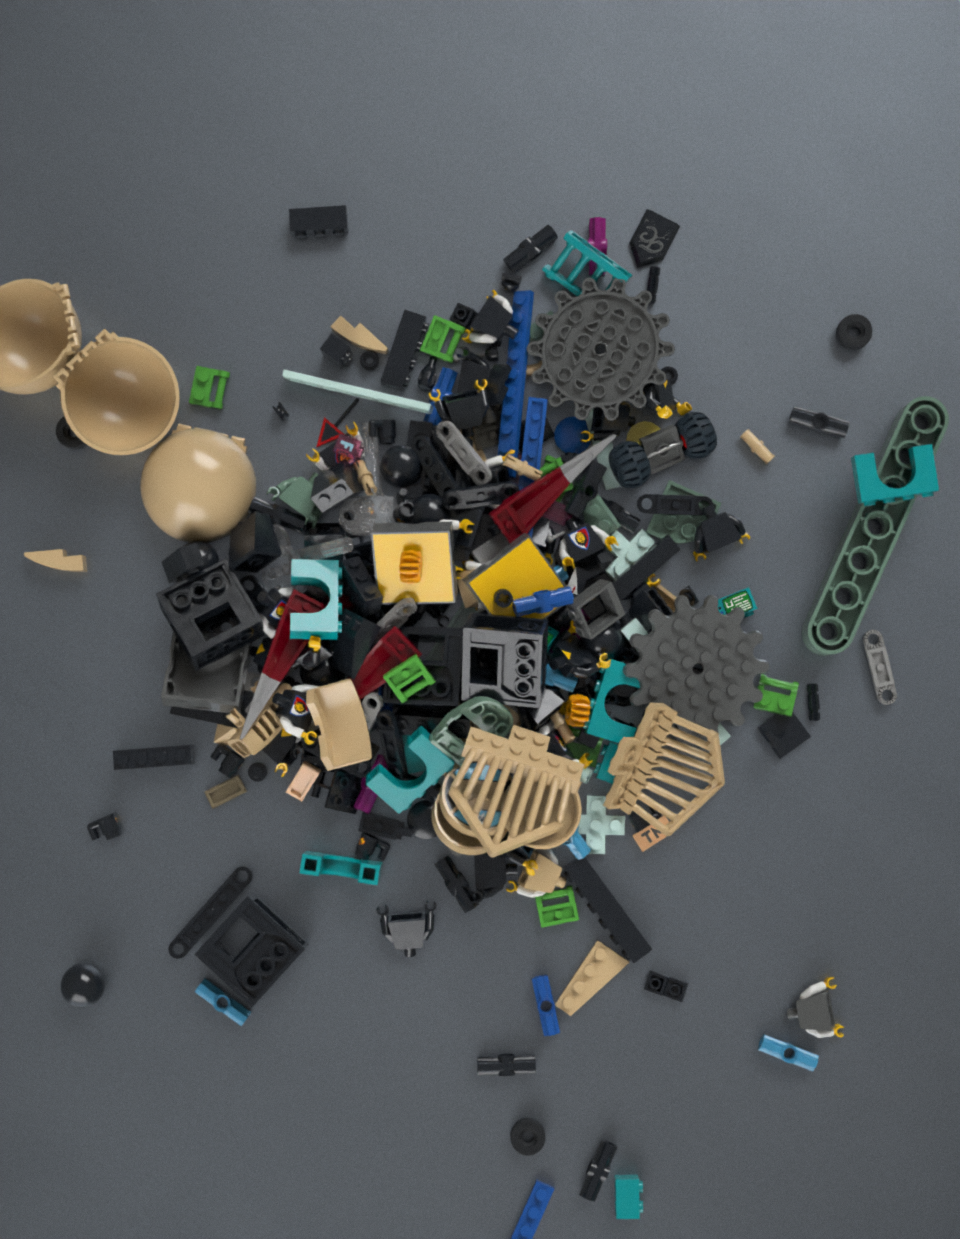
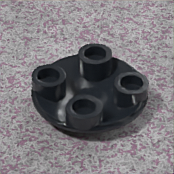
(420, 820)

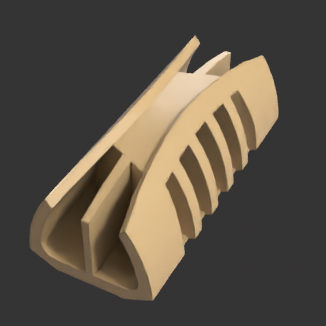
(262, 730)

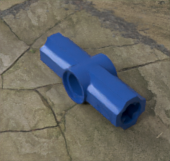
(444, 385)
(542, 601)
(543, 993)

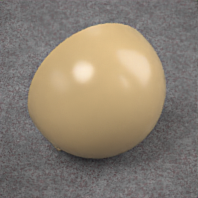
(36, 334)
(118, 394)
(198, 484)

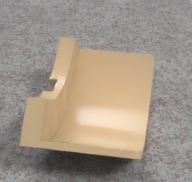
(342, 724)

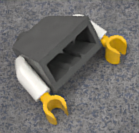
(816, 1010)

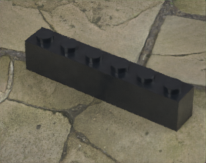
(609, 910)

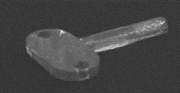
(372, 508)
(279, 571)

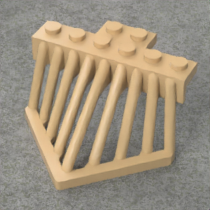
(639, 754)
(526, 757)

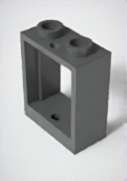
(610, 601)

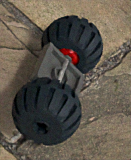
(659, 450)

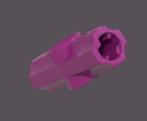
(598, 239)
(368, 797)

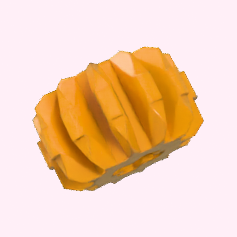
(410, 567)
(577, 710)

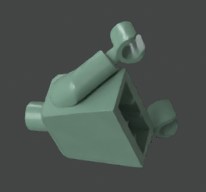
(297, 494)

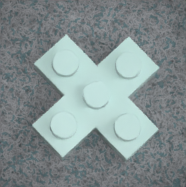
(627, 551)
(598, 824)

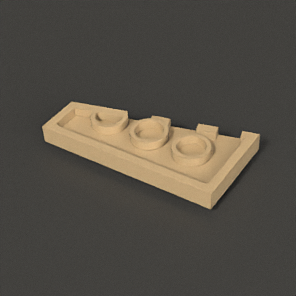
(593, 973)

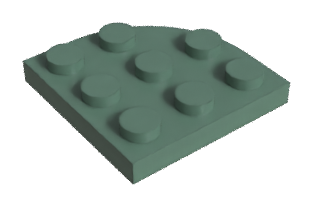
(679, 527)

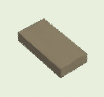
(225, 791)

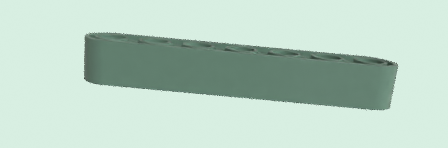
(858, 538)

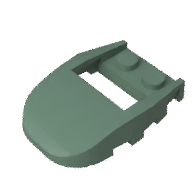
(483, 712)

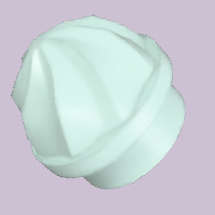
(586, 774)

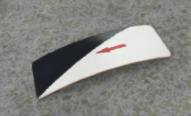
(578, 580)

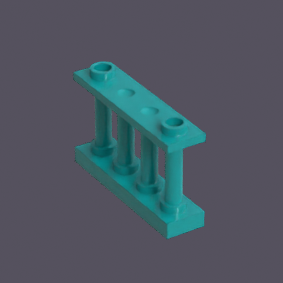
(589, 253)

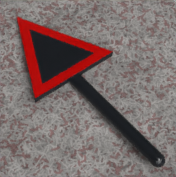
(329, 431)

